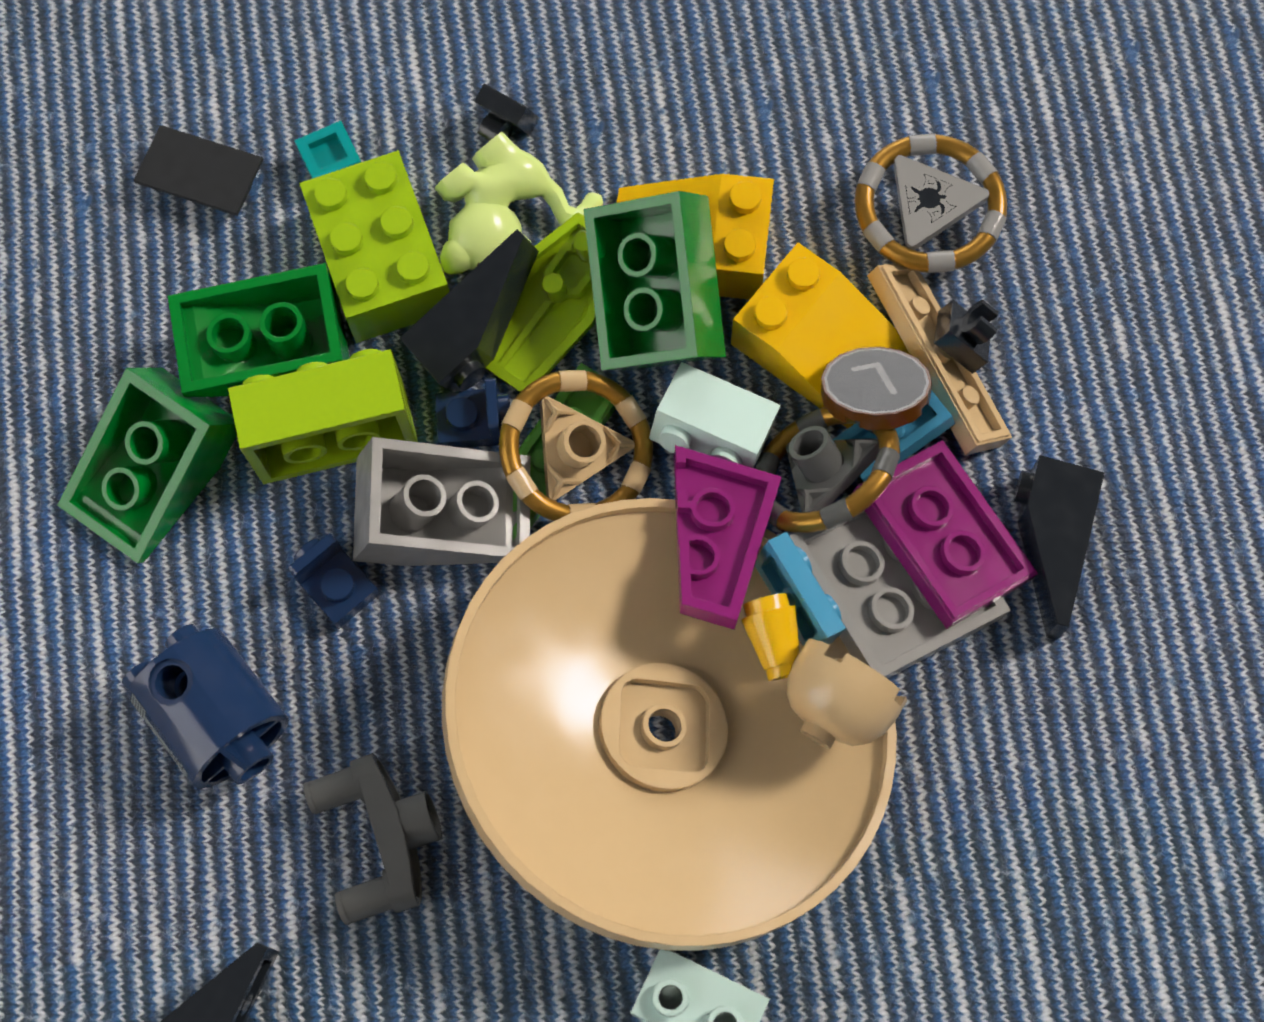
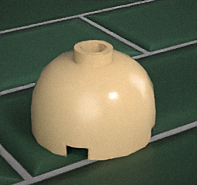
(840, 697)

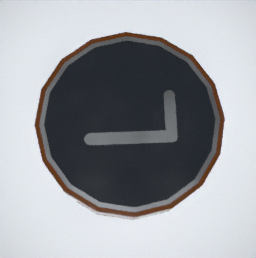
(876, 387)

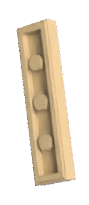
(915, 315)

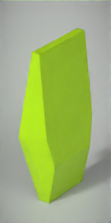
(552, 308)

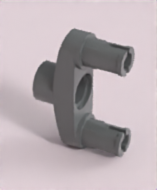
(398, 828)

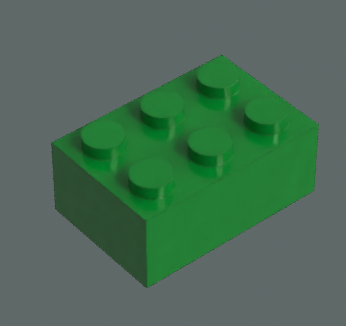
(654, 281)

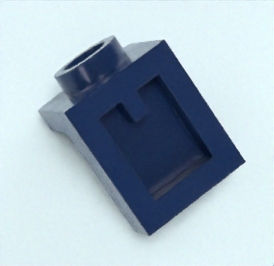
(471, 416)
(332, 579)

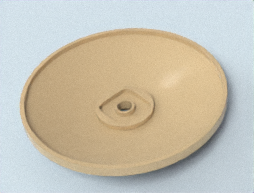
(594, 813)

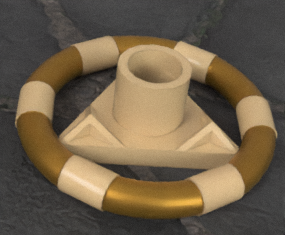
(574, 443)

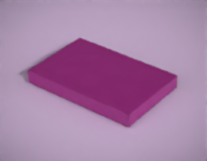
(948, 536)

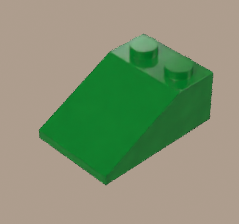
(256, 329)
(147, 461)

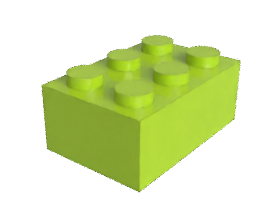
(375, 245)
(320, 414)

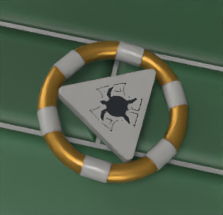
(931, 202)

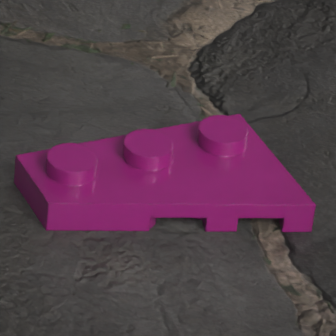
(719, 532)

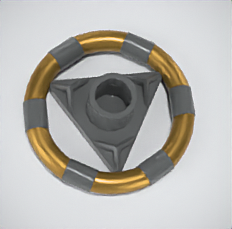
(826, 469)

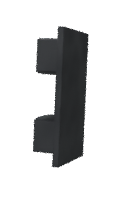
(198, 170)

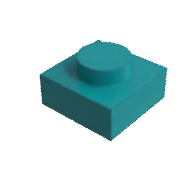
(327, 150)

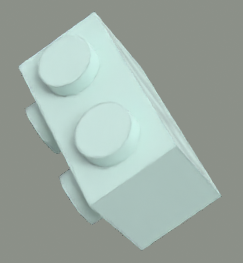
(713, 417)
(691, 993)

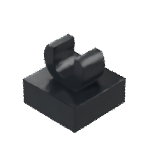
(503, 114)
(966, 333)

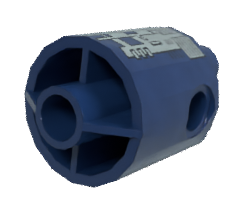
(207, 707)

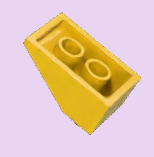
(738, 220)
(807, 319)

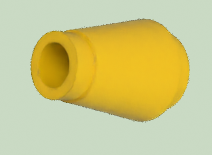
(773, 633)

